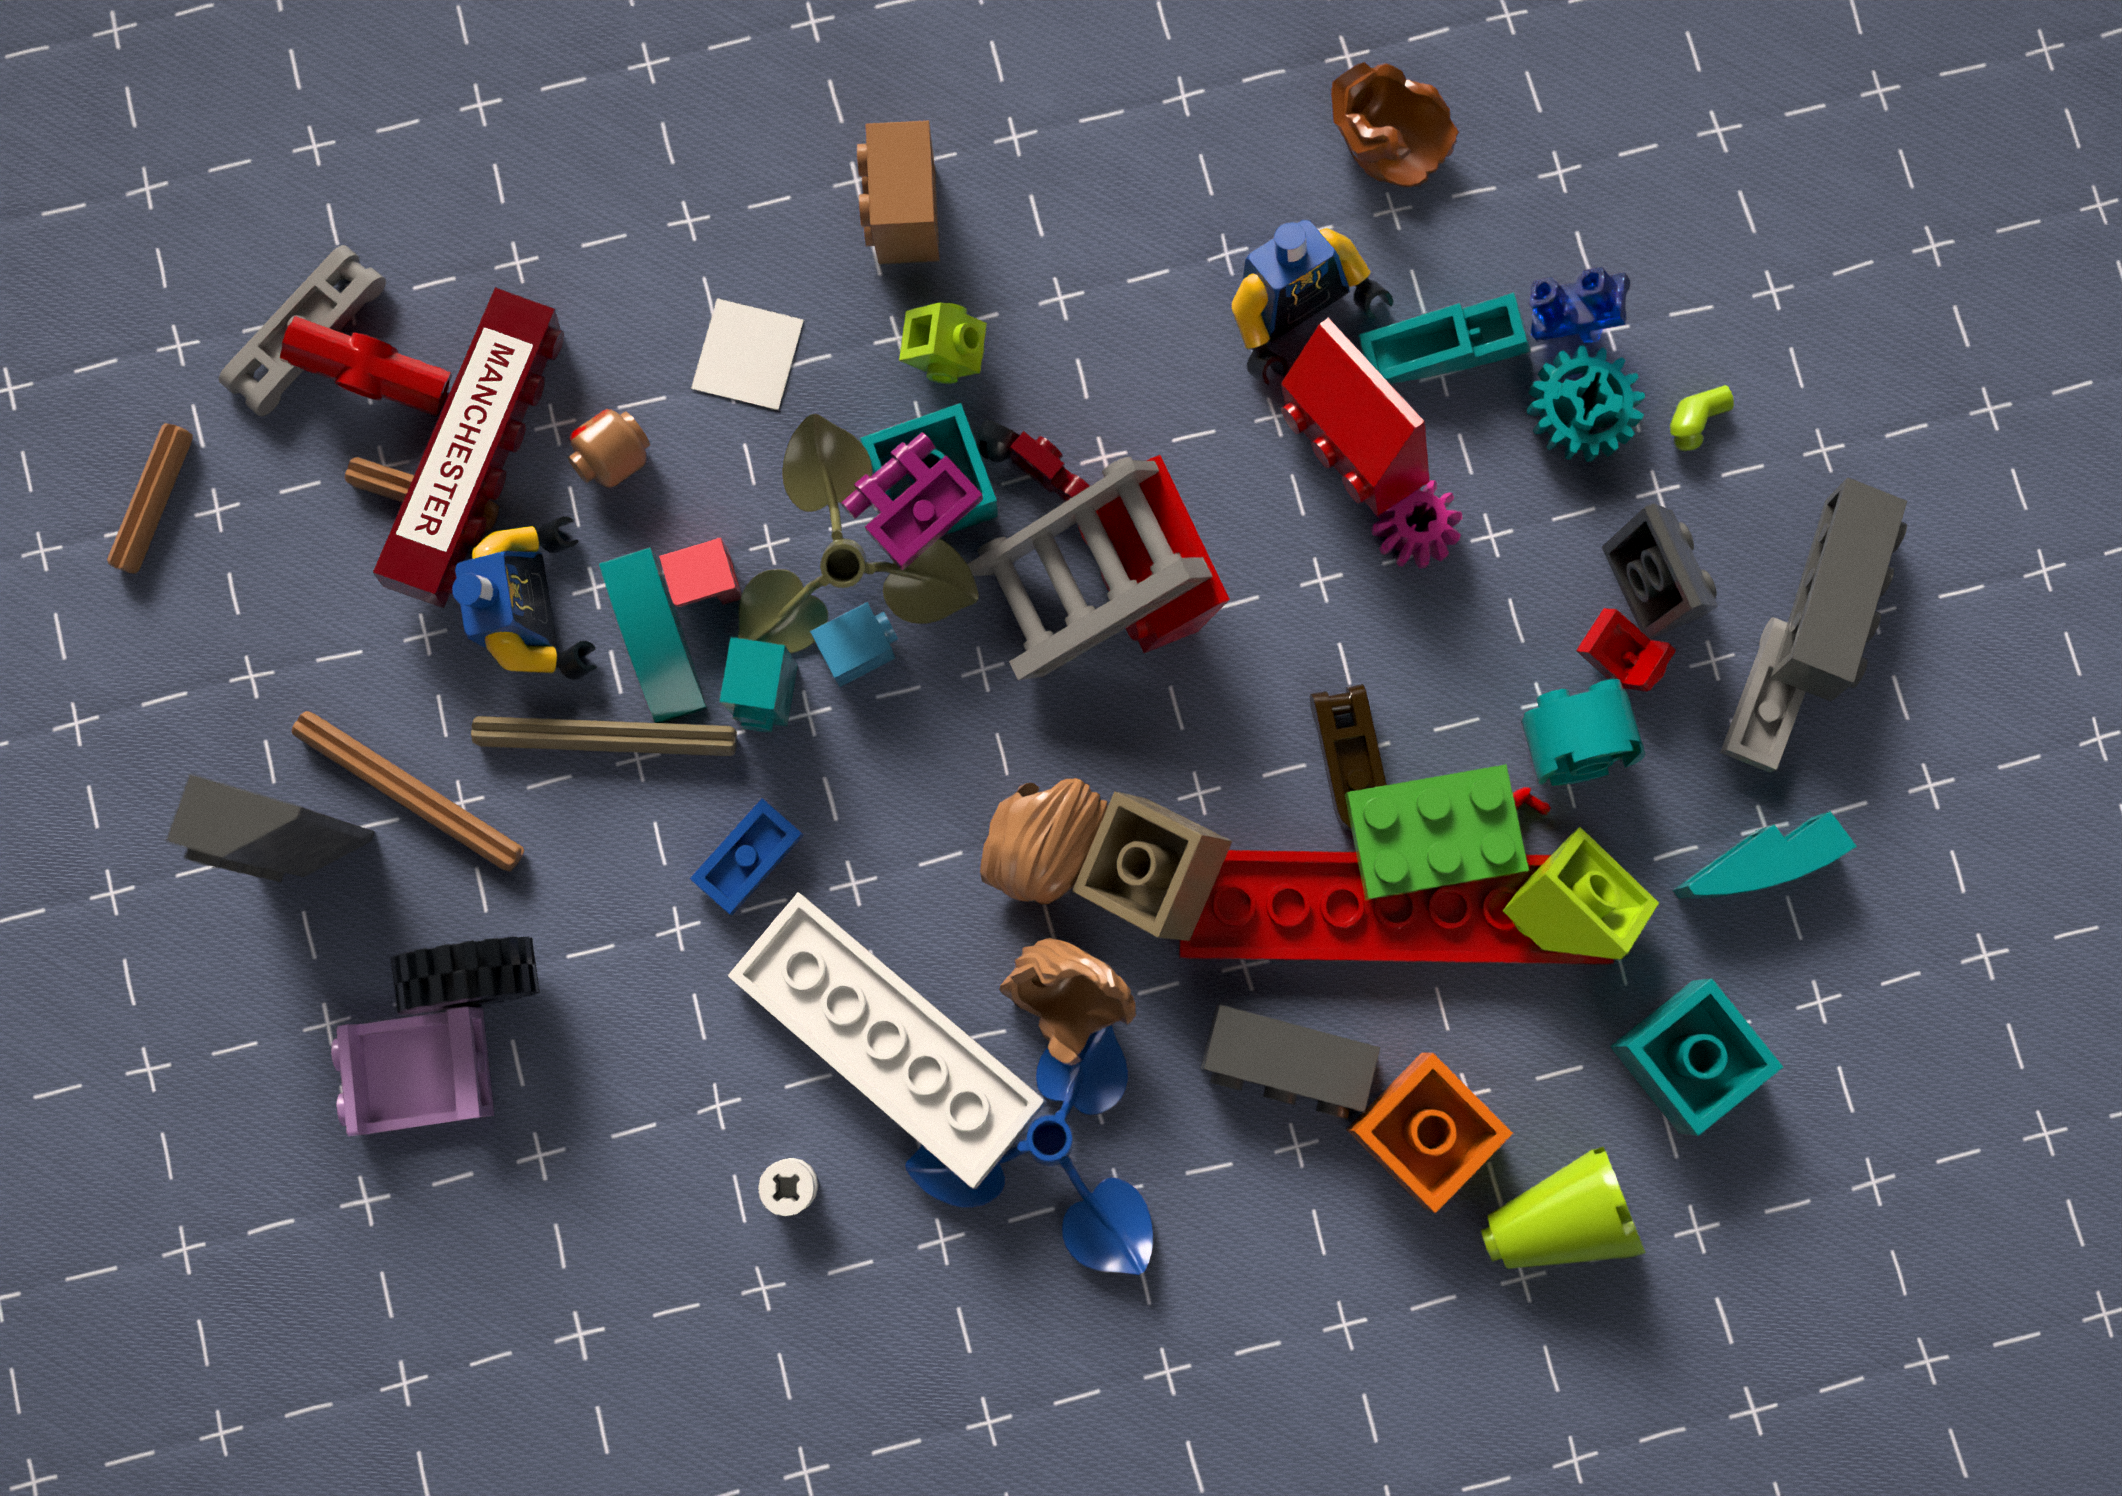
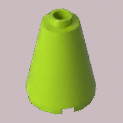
(1565, 1219)

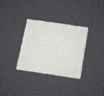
(747, 354)

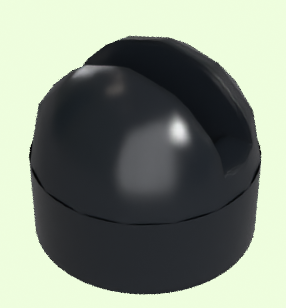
(995, 441)

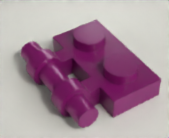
(920, 513)

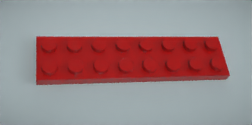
(1317, 911)

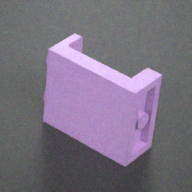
(413, 1071)

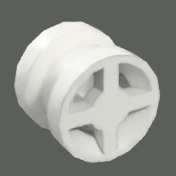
(796, 1180)

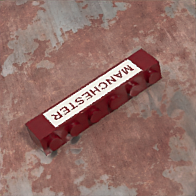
(470, 448)

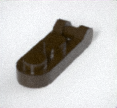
(1348, 753)

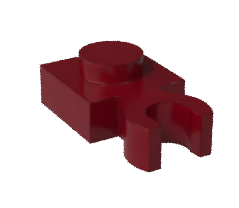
(1042, 463)

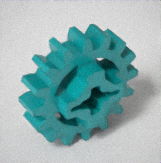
(1607, 397)

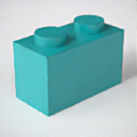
(758, 684)

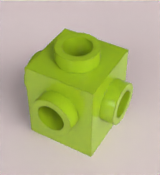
(943, 342)

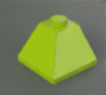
(1582, 902)

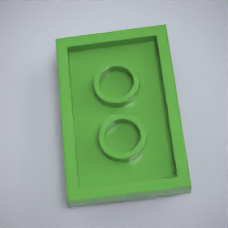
(1436, 832)

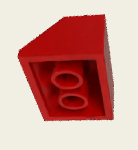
(1355, 421)
(1190, 610)

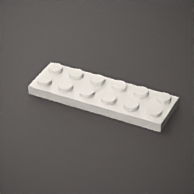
(887, 1040)

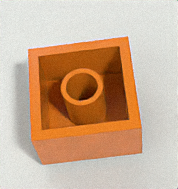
(1429, 1131)

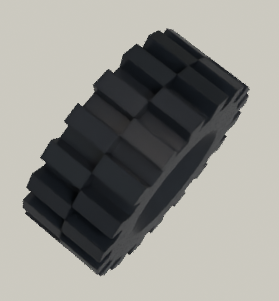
(464, 975)

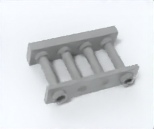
(1127, 598)

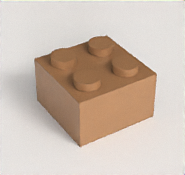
(899, 192)

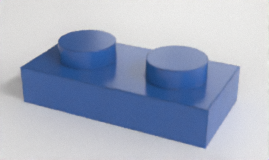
(746, 857)

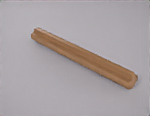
(408, 791)

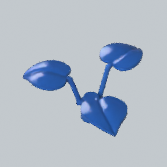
(1106, 1228)

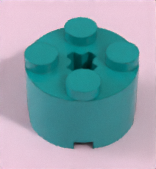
(1582, 733)

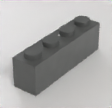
(1841, 590)

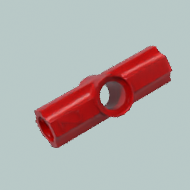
(365, 366)

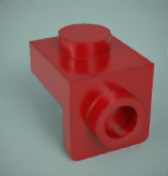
(1625, 652)

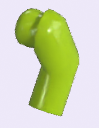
(1693, 413)

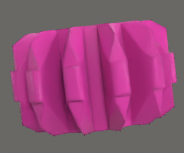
(1419, 544)

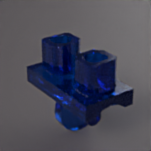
(1579, 307)

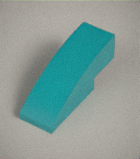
(1447, 340)
(653, 635)
(1770, 859)

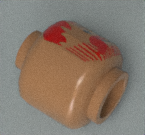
(608, 448)

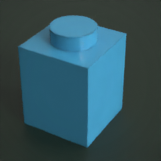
(855, 643)

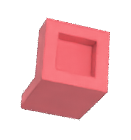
(701, 574)

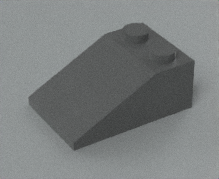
(1659, 571)

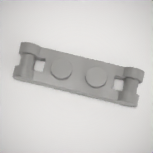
(313, 301)

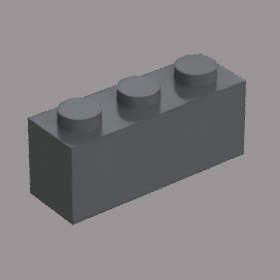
(1289, 1061)

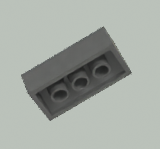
(258, 833)

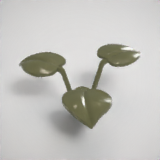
(821, 471)

